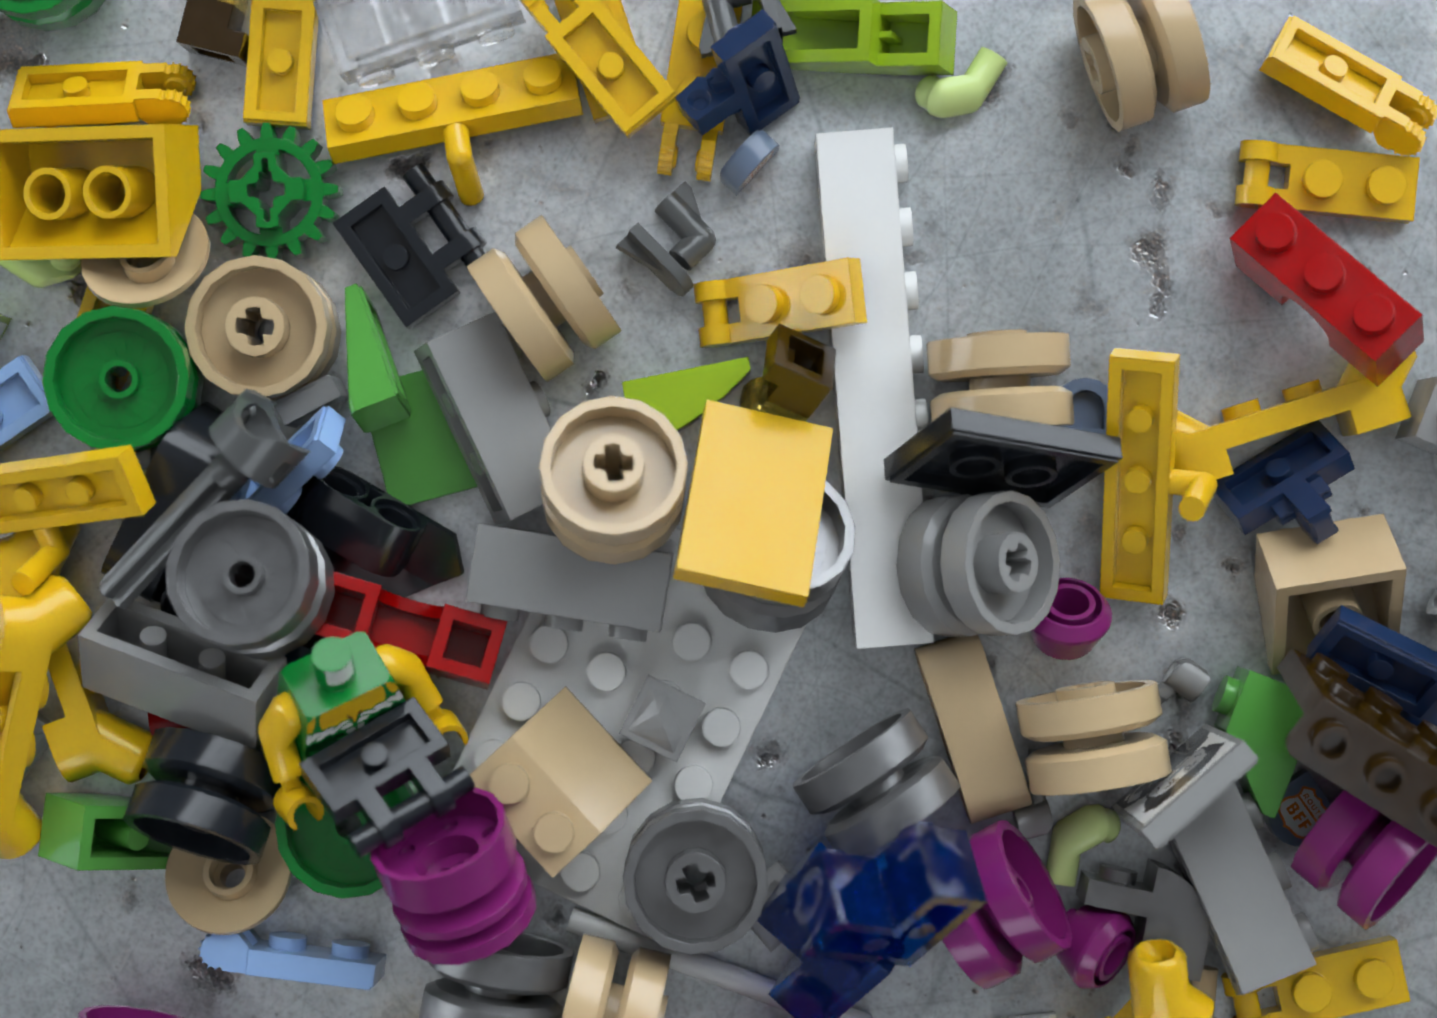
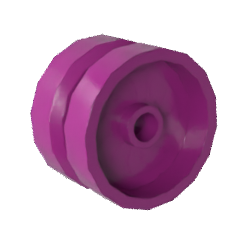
(1369, 852)
(1021, 911)

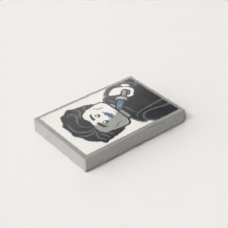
(1200, 774)

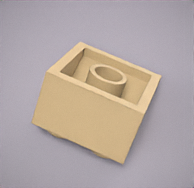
(1307, 582)
(561, 780)

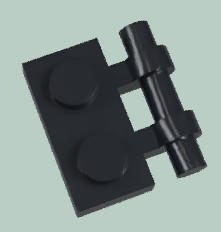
(396, 254)
(375, 762)

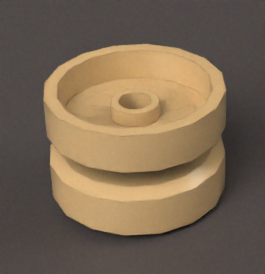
(1141, 56)
(544, 298)
(226, 319)
(1000, 374)
(613, 442)
(1094, 746)
(597, 996)

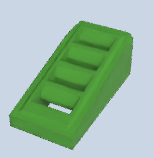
(373, 378)

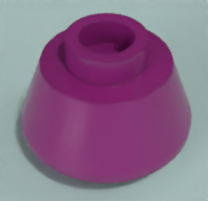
(1074, 622)
(1097, 946)

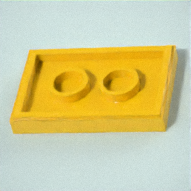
(754, 504)

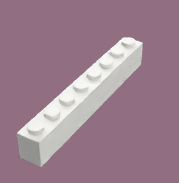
(873, 369)

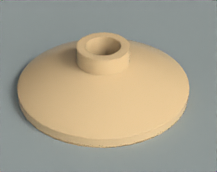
(149, 279)
(202, 899)

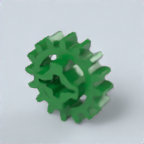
(244, 193)

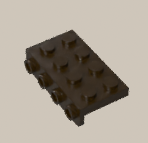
(1363, 743)

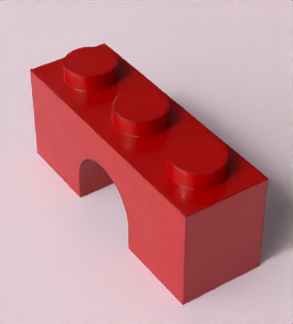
(1352, 305)
(444, 638)

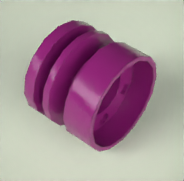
(458, 883)

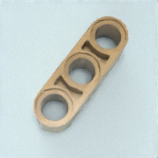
(973, 727)

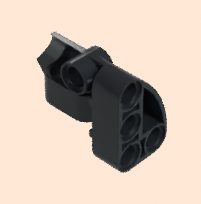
(356, 522)

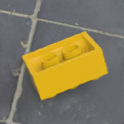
(97, 191)

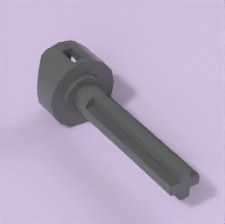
(250, 449)

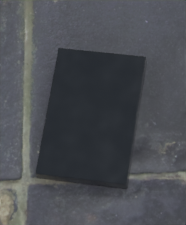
(998, 453)

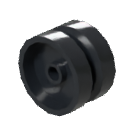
(204, 796)

